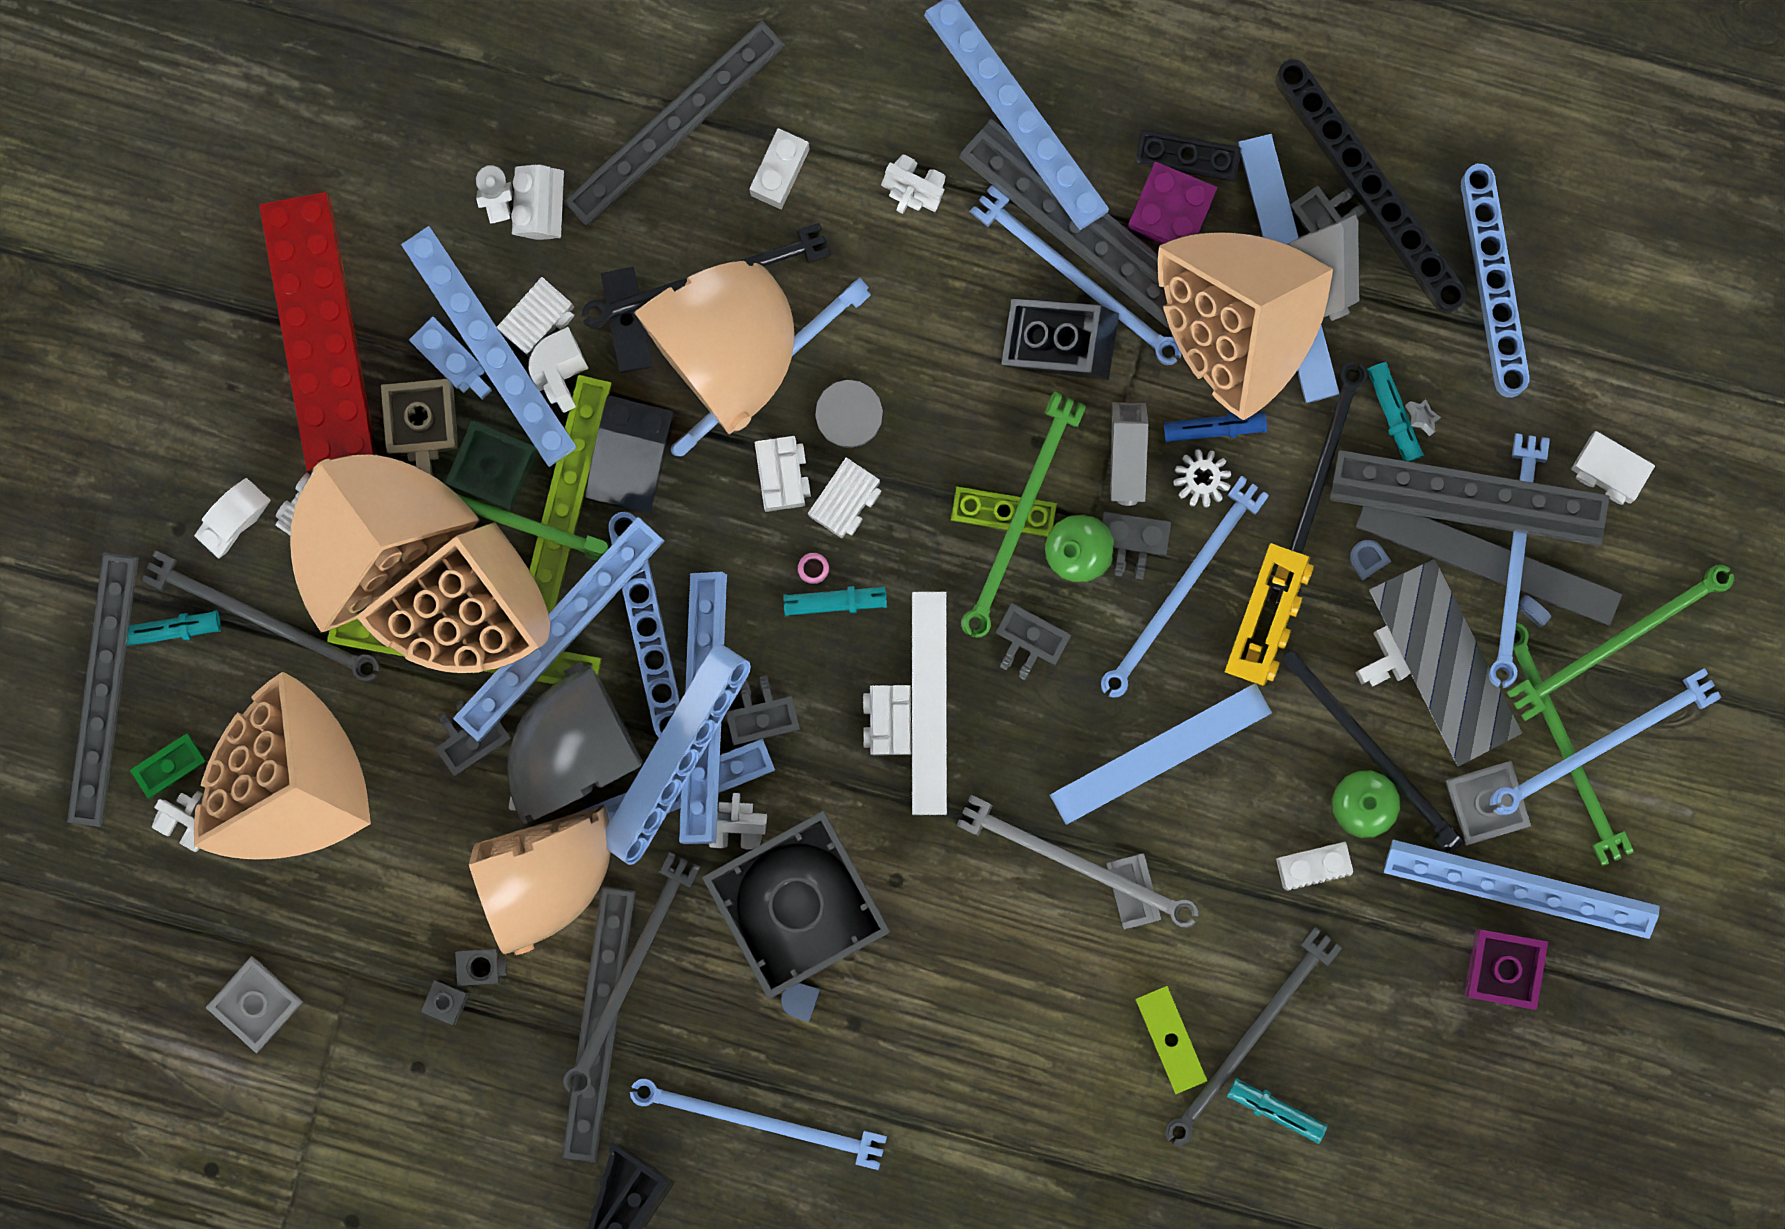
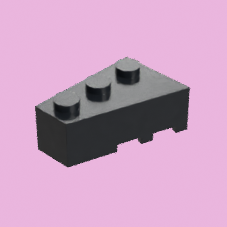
(628, 1192)

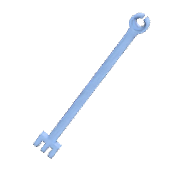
(997, 212)
(853, 294)
(1242, 503)
(1504, 660)
(1693, 693)
(860, 1147)

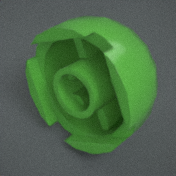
(1079, 548)
(1365, 804)

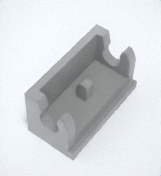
(1131, 910)

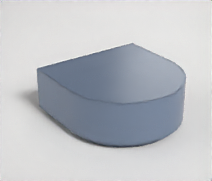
(1368, 558)
(1533, 611)
(800, 1001)

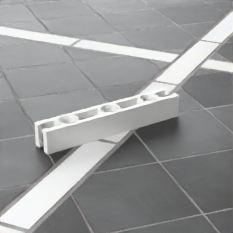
(929, 704)

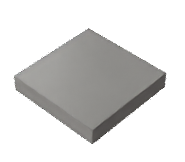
(1471, 803)
(254, 1004)

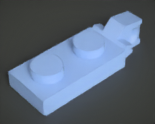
(450, 358)

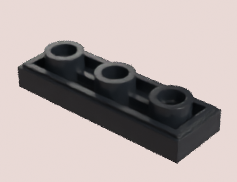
(1209, 158)
(629, 341)

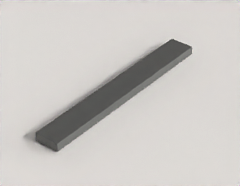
(674, 123)
(1491, 562)
(102, 689)
(605, 969)

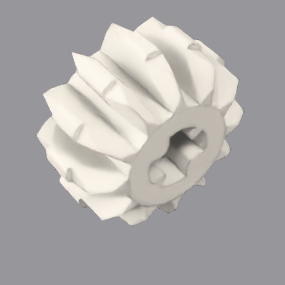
(1202, 466)

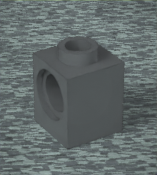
(465, 970)
(445, 1002)

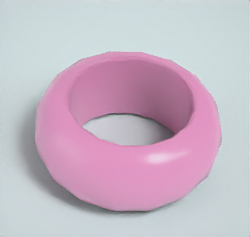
(804, 559)

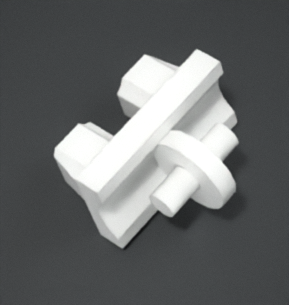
(912, 189)
(494, 193)
(170, 814)
(739, 818)

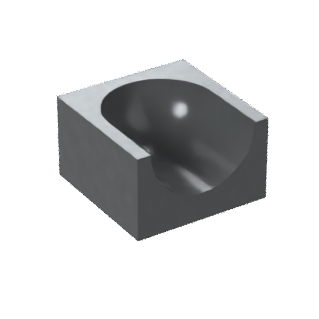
(796, 904)

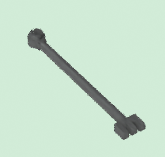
(167, 574)
(675, 878)
(1314, 954)

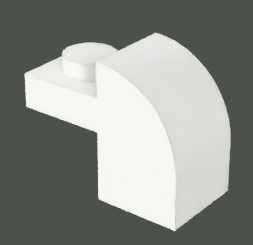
(553, 362)
(230, 516)
(1378, 671)

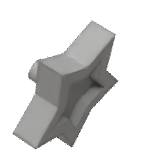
(1422, 416)

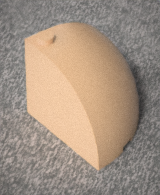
(1242, 312)
(725, 338)
(365, 529)
(463, 607)
(281, 779)
(540, 876)

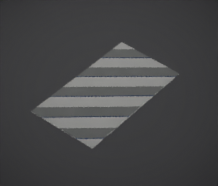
(1445, 662)

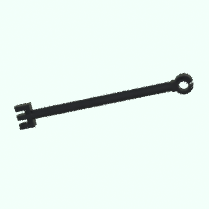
(805, 245)
(1322, 469)
(1447, 837)

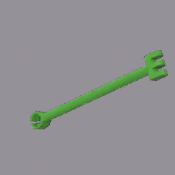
(1061, 417)
(591, 546)
(1534, 694)
(1608, 839)

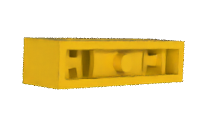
(1278, 635)

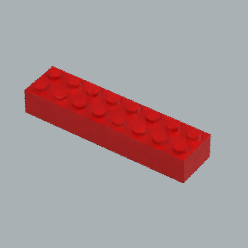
(317, 328)

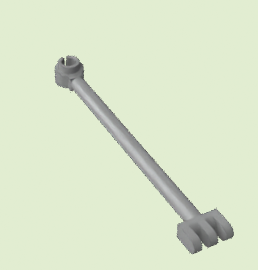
(983, 819)

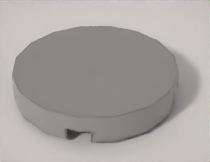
(849, 413)

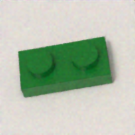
(168, 766)

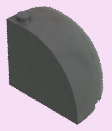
(567, 745)

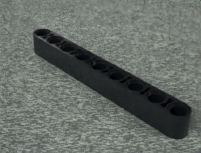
(1365, 170)

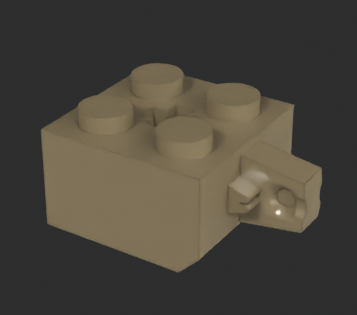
(435, 434)

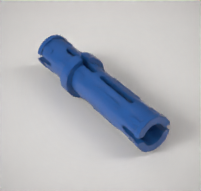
(1214, 427)

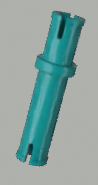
(1395, 413)
(835, 601)
(183, 626)
(1276, 1110)

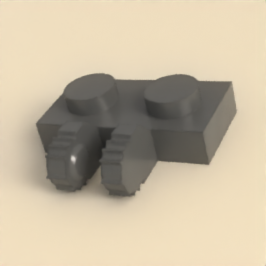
(1317, 211)
(1139, 536)
(1033, 635)
(761, 719)
(462, 749)

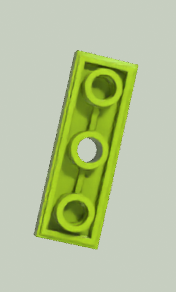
(981, 509)
(1178, 1060)

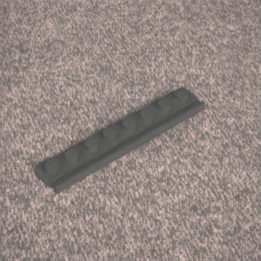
(1101, 244)
(1470, 498)

